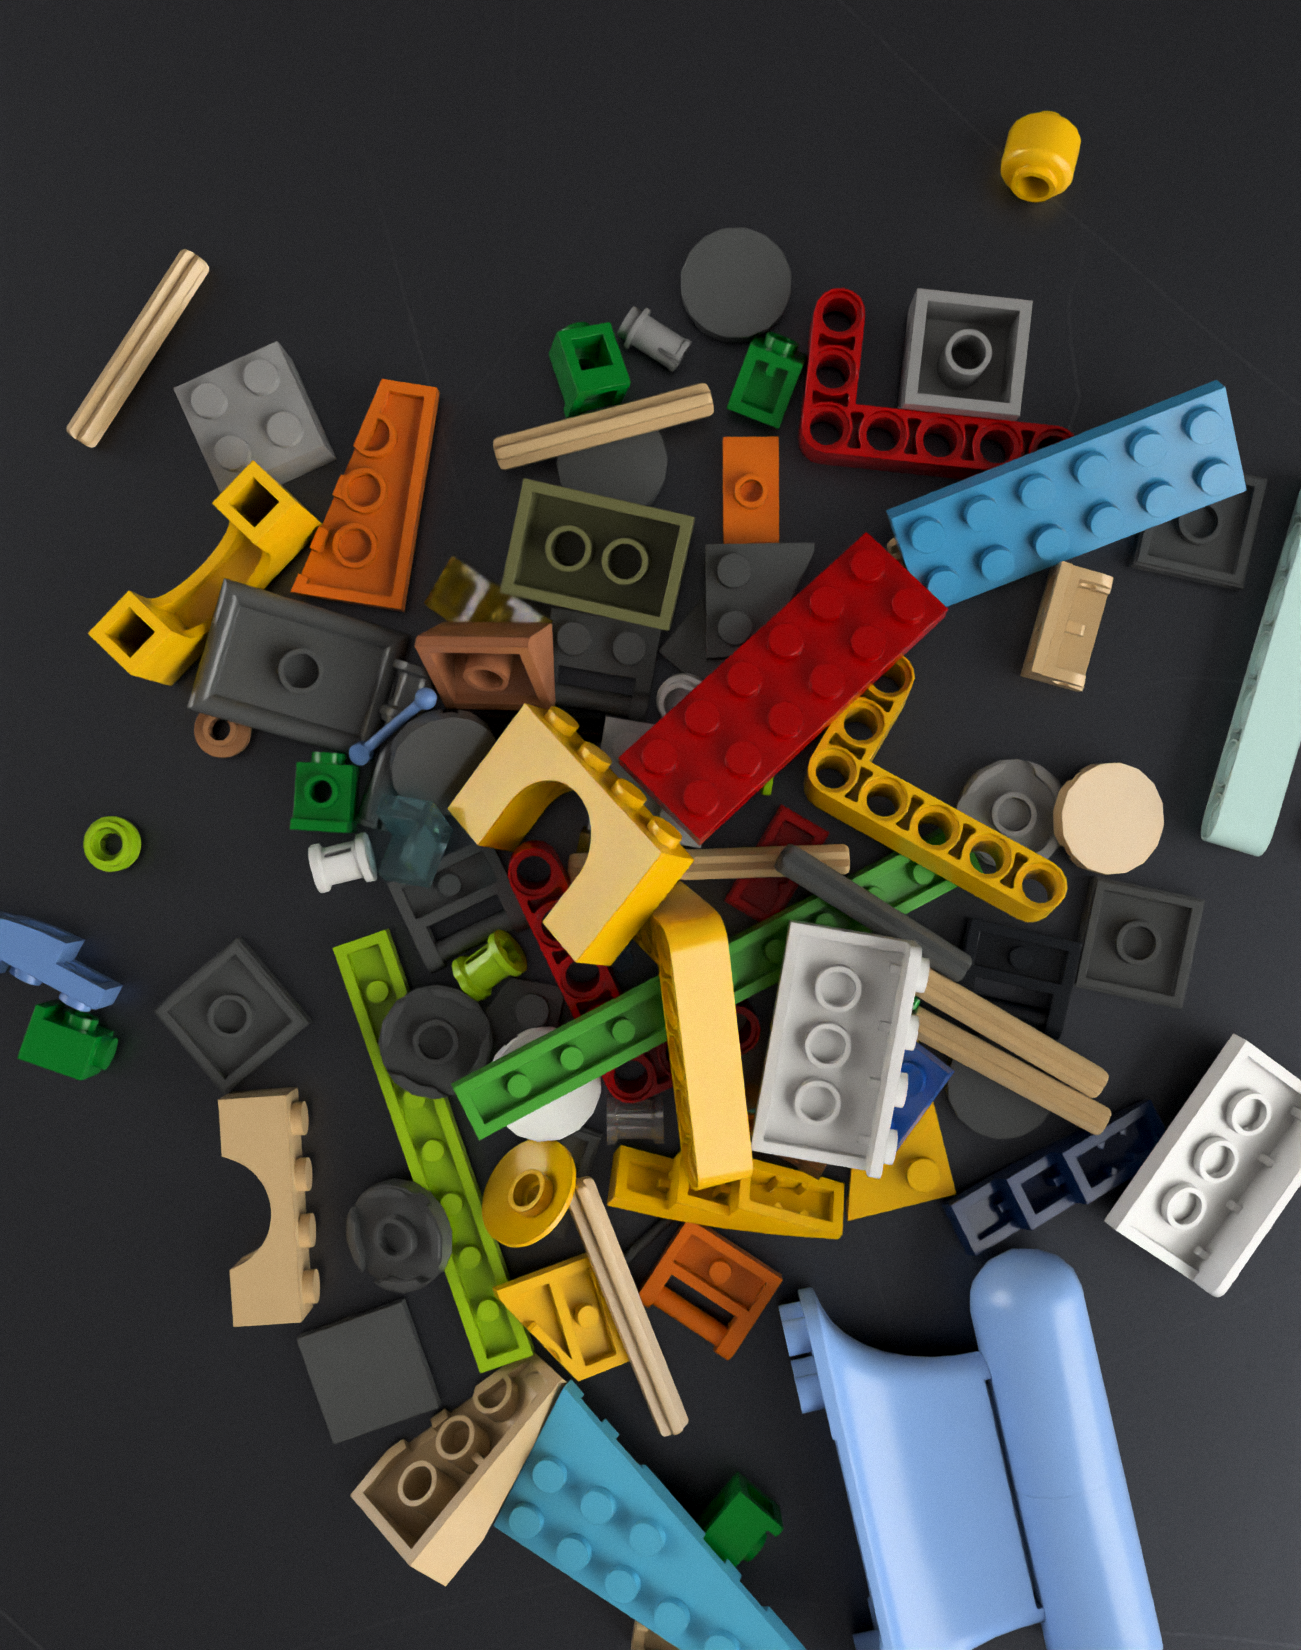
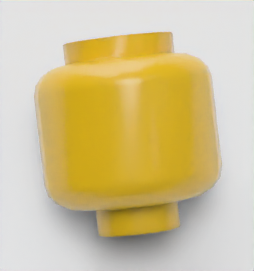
(1040, 156)

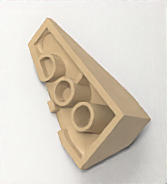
(450, 1481)

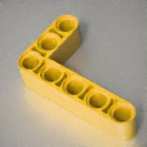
(915, 807)
(702, 1036)

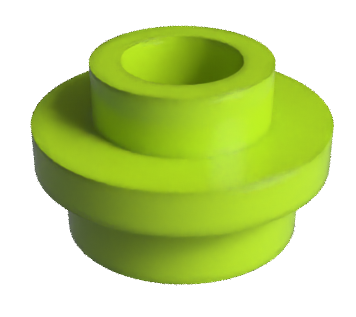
(95, 844)

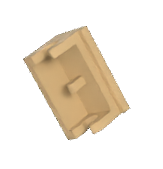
(1066, 626)

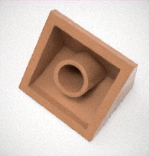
(490, 664)

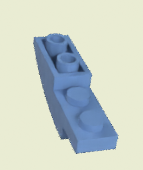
(48, 955)

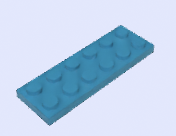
(1072, 496)

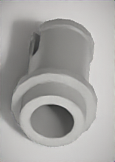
(653, 338)

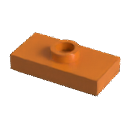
(750, 489)

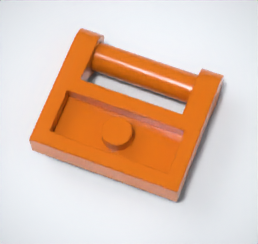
(719, 1273)

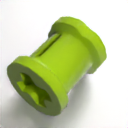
(489, 965)

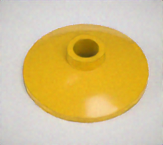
(528, 1192)

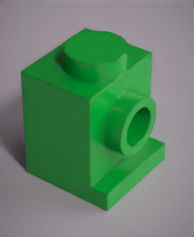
(603, 371)
(341, 808)
(67, 1041)
(739, 1520)

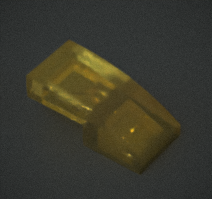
(472, 597)

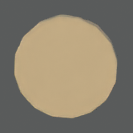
(1108, 818)

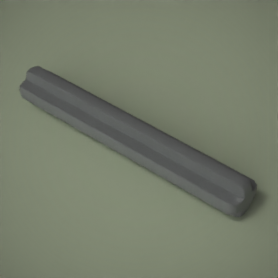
(870, 910)

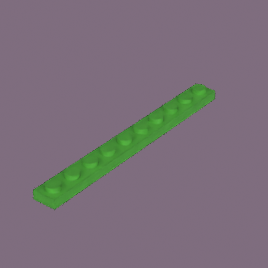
(636, 1019)

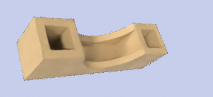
(264, 1135)

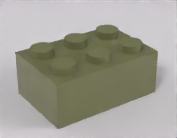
(597, 554)

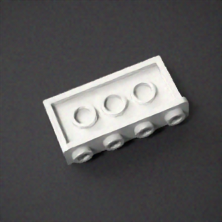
(839, 1047)
(1219, 1170)

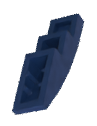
(1054, 1179)

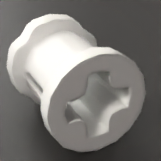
(342, 862)

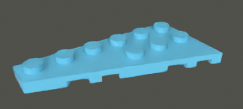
(629, 1539)

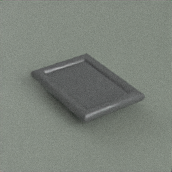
(295, 668)

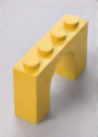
(168, 632)
(631, 851)

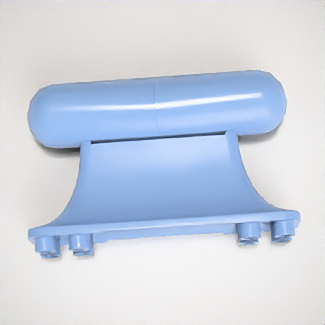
(985, 1474)

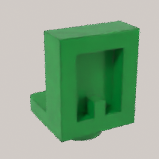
(767, 379)

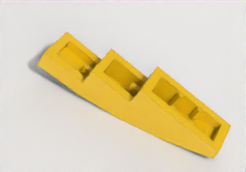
(768, 1202)

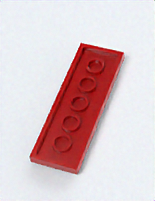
(782, 688)

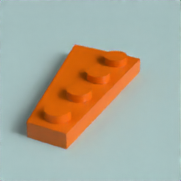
(373, 521)

